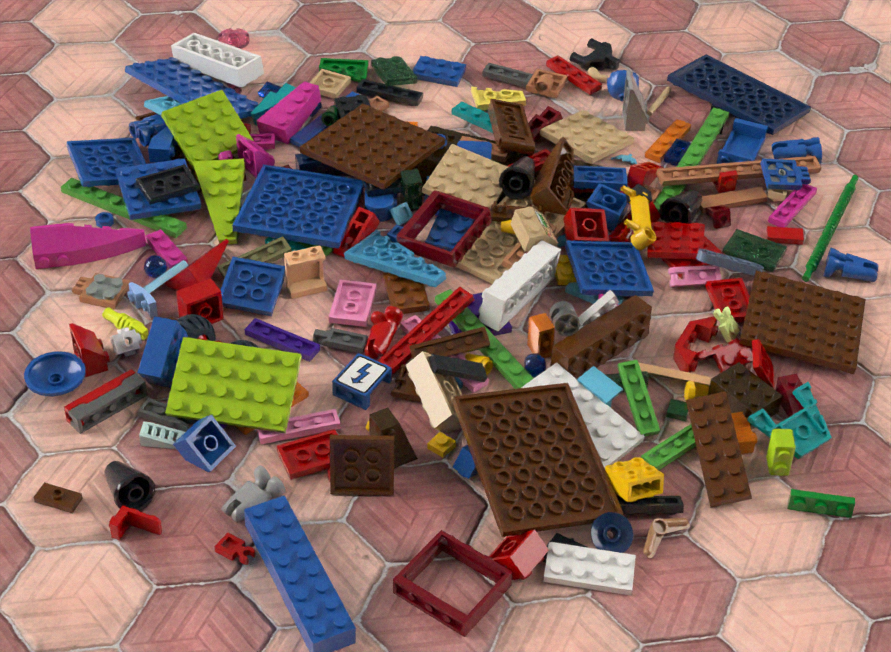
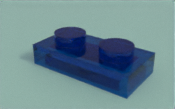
(676, 152)

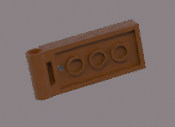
(510, 127)

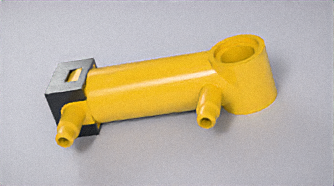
(641, 224)

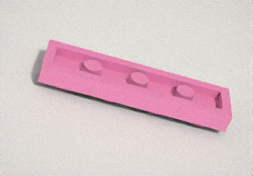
(303, 426)

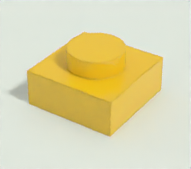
(441, 444)

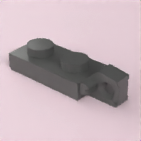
(341, 340)

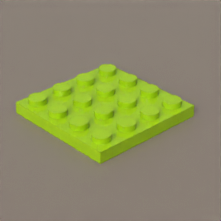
(205, 127)

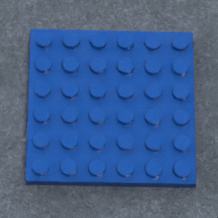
(299, 206)

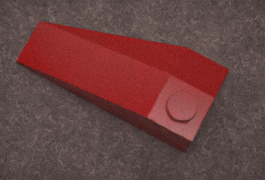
(199, 269)

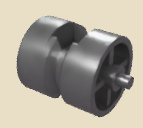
(564, 318)

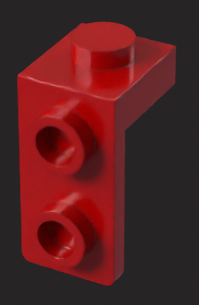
(726, 181)
(130, 516)

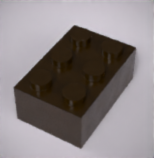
(746, 391)

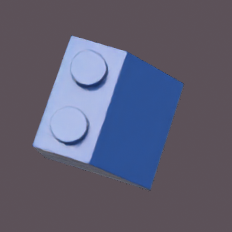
(612, 202)
(205, 444)

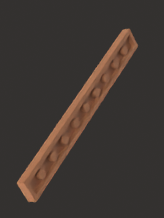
(711, 172)

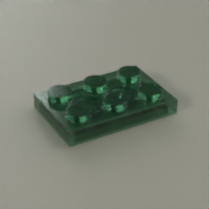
(393, 71)
(755, 249)

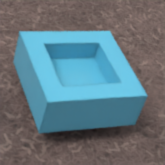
(401, 213)

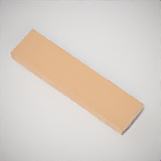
(674, 374)

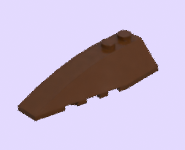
(554, 180)

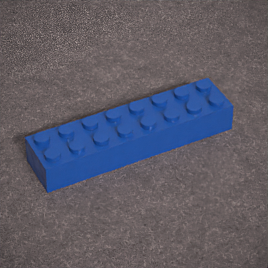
(299, 576)

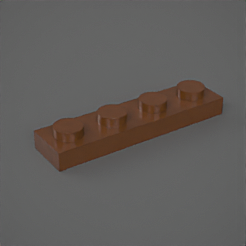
(454, 344)

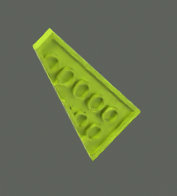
(222, 190)

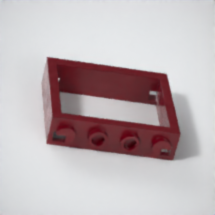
(424, 214)
(437, 608)

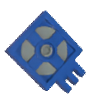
(784, 174)

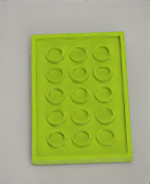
(234, 384)

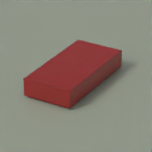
(785, 235)

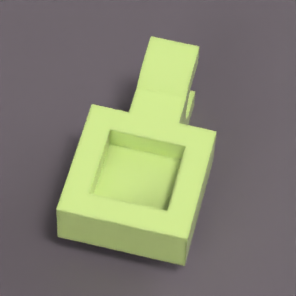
(728, 326)

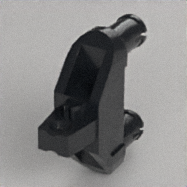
(599, 58)

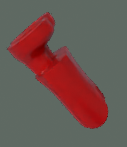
(382, 331)

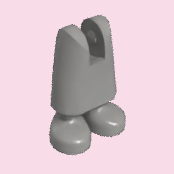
(253, 494)

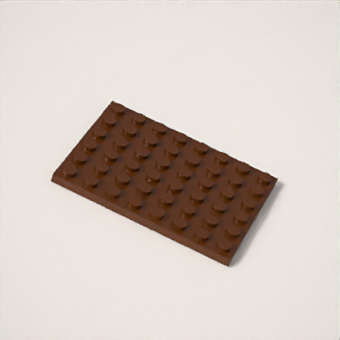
(535, 458)

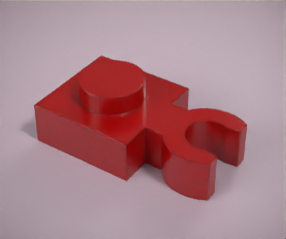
(233, 547)

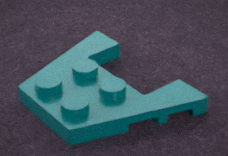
(807, 424)

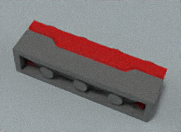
(105, 401)

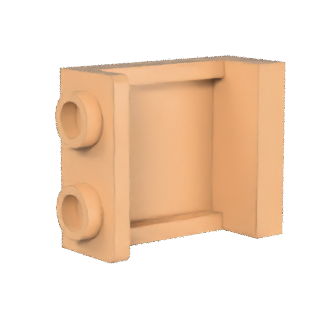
(304, 272)

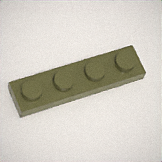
(266, 253)

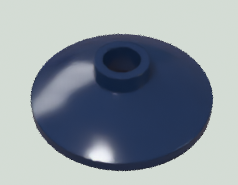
(620, 528)

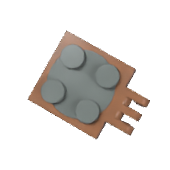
(101, 290)

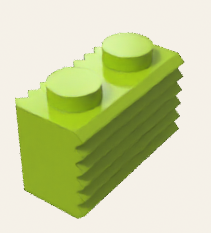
(780, 452)

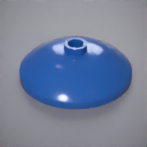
(54, 373)

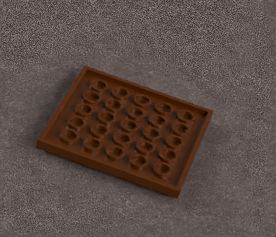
(372, 146)
(804, 321)

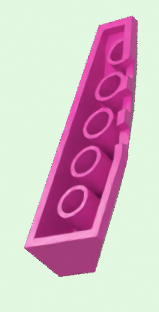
(74, 245)

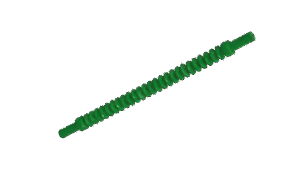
(830, 228)

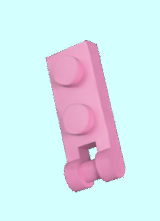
(693, 275)

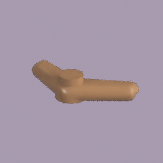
(658, 529)

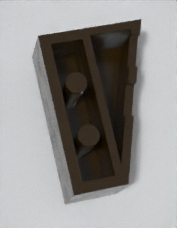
(386, 424)

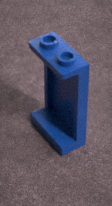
(743, 142)

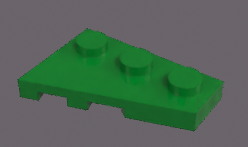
(353, 68)

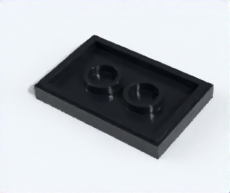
(167, 184)

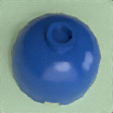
(616, 83)

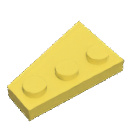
(483, 97)

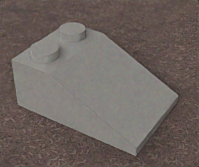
(634, 109)

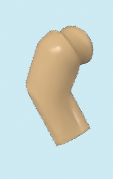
(593, 72)

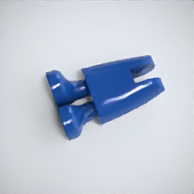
(146, 127)
(797, 148)
(851, 266)

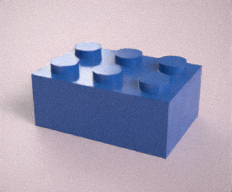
(161, 352)

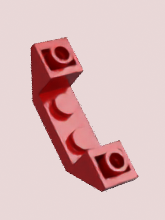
(697, 329)

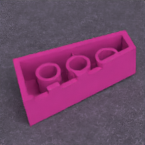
(290, 113)

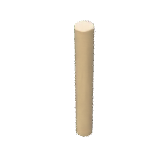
(659, 100)

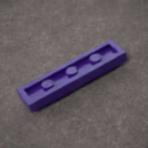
(282, 339)

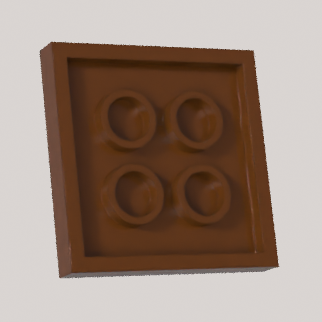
(362, 464)

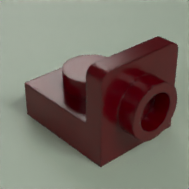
(720, 215)

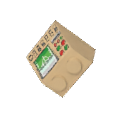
(531, 228)

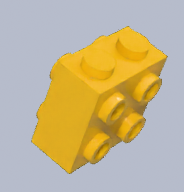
(635, 479)

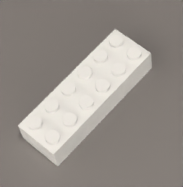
(218, 59)
(519, 285)

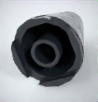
(518, 179)
(681, 207)
(129, 485)

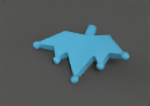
(625, 158)

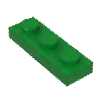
(821, 503)

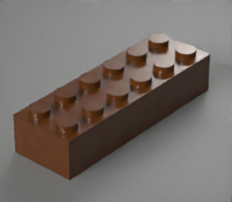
(603, 337)

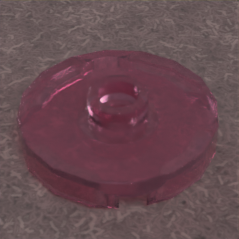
(238, 38)

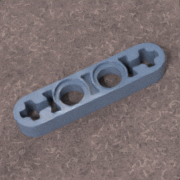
(728, 262)

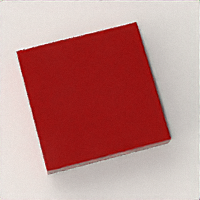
(762, 363)

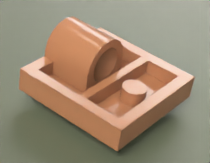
(546, 83)

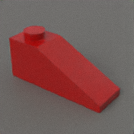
(642, 174)
(361, 225)

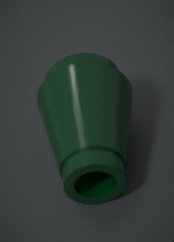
(330, 116)

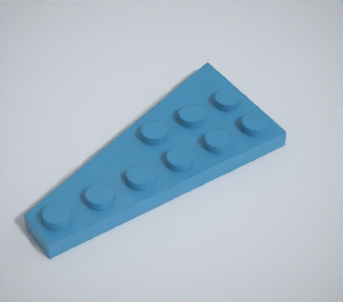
(394, 258)

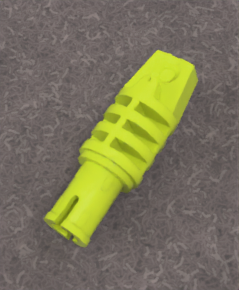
(123, 320)

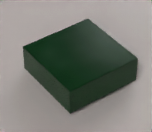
(677, 410)

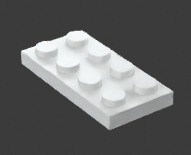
(589, 568)

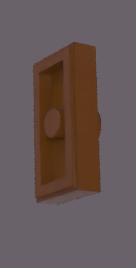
(58, 497)

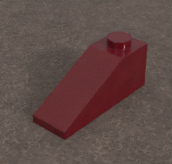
(785, 387)

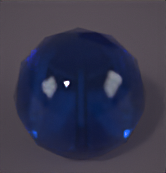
(155, 266)
(534, 364)

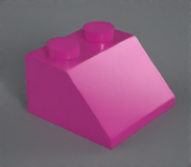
(253, 155)

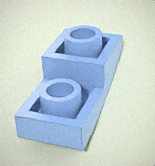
(143, 299)

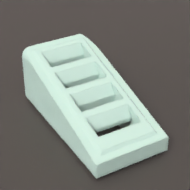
(149, 434)

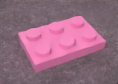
(352, 303)

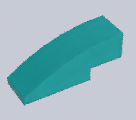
(270, 101)

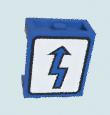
(360, 379)

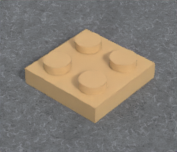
(331, 83)

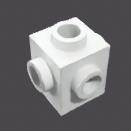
(119, 345)

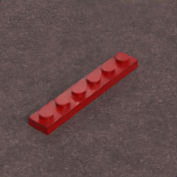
(428, 328)

